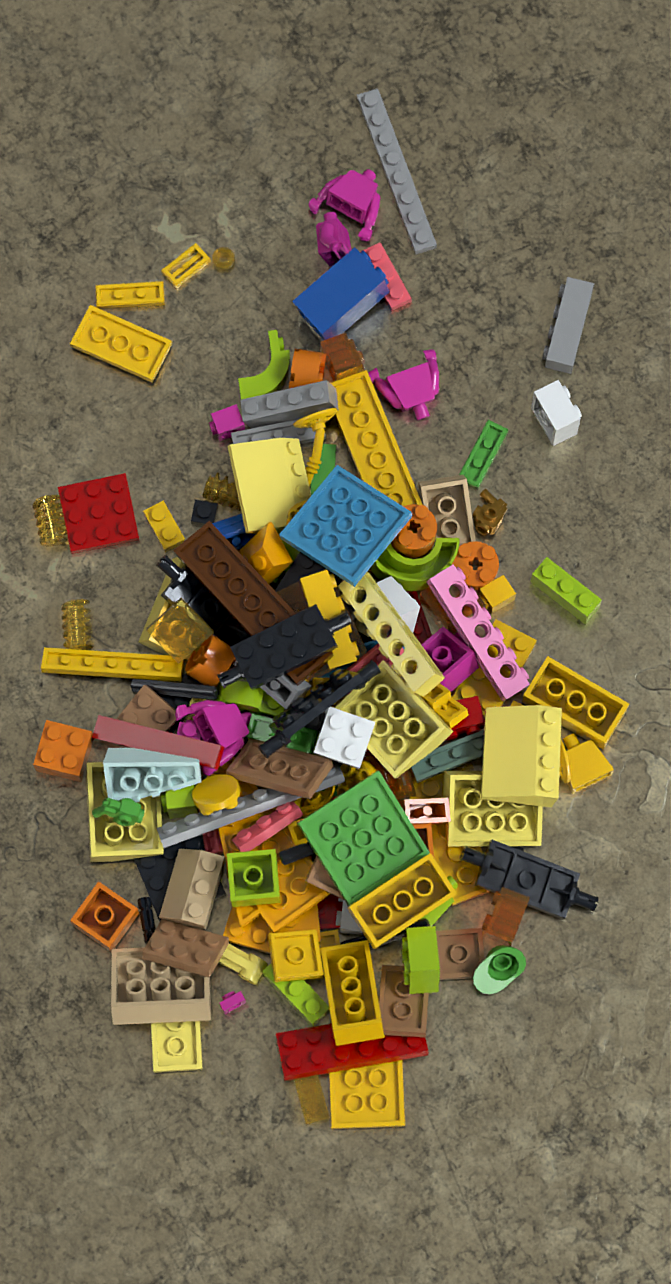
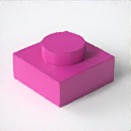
(232, 1001)

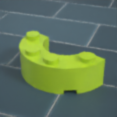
(416, 572)

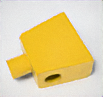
(585, 763)

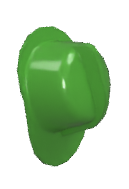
(499, 969)

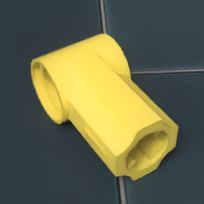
(246, 965)

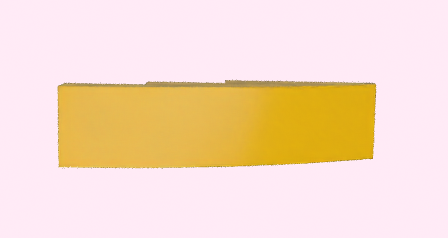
(444, 705)

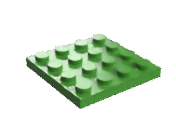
(363, 838)

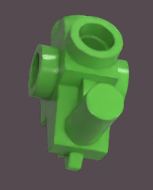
(125, 811)

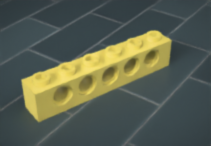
(427, 673)

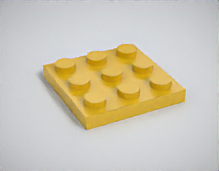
(368, 1097)

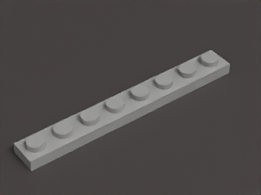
(396, 171)
(247, 806)

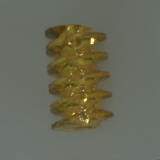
(222, 490)
(48, 522)
(75, 623)

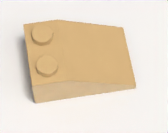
(451, 507)

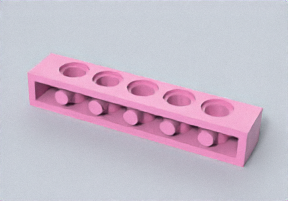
(465, 626)

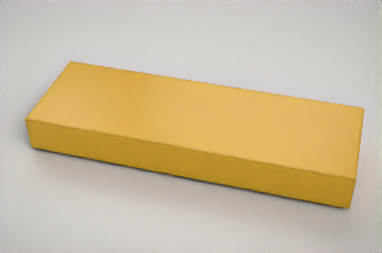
(130, 295)

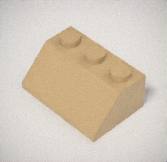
(192, 888)

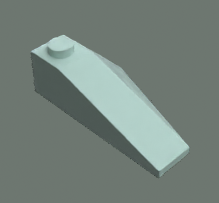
(147, 773)

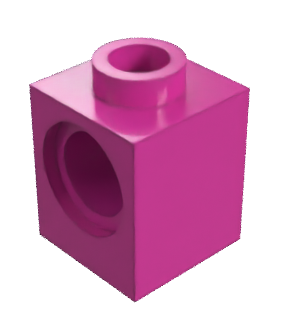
(226, 422)

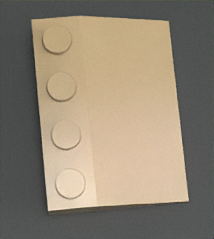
(155, 992)

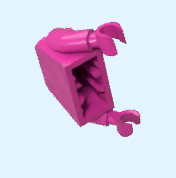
(353, 196)
(332, 239)
(411, 387)
(219, 725)

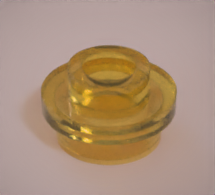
(223, 252)

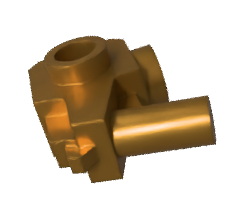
(489, 516)

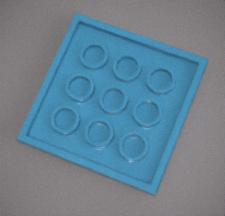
(345, 525)

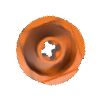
(306, 367)
(418, 543)
(483, 557)
(211, 659)

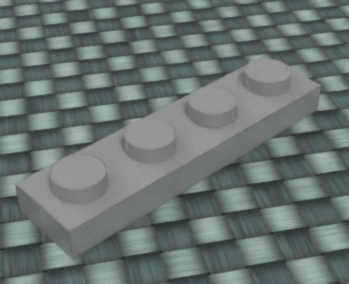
(278, 430)

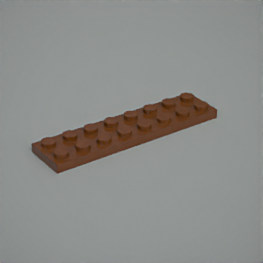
(239, 588)

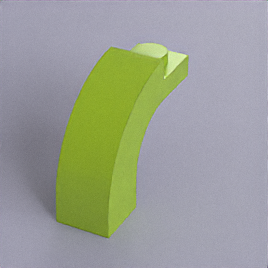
(275, 374)
(246, 699)

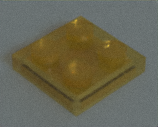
(179, 630)

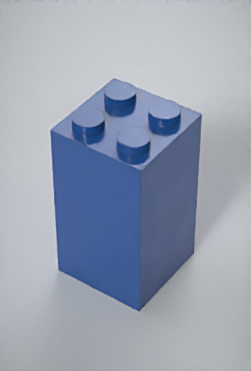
(342, 294)

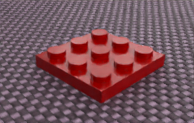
(98, 513)

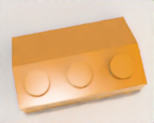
(267, 553)

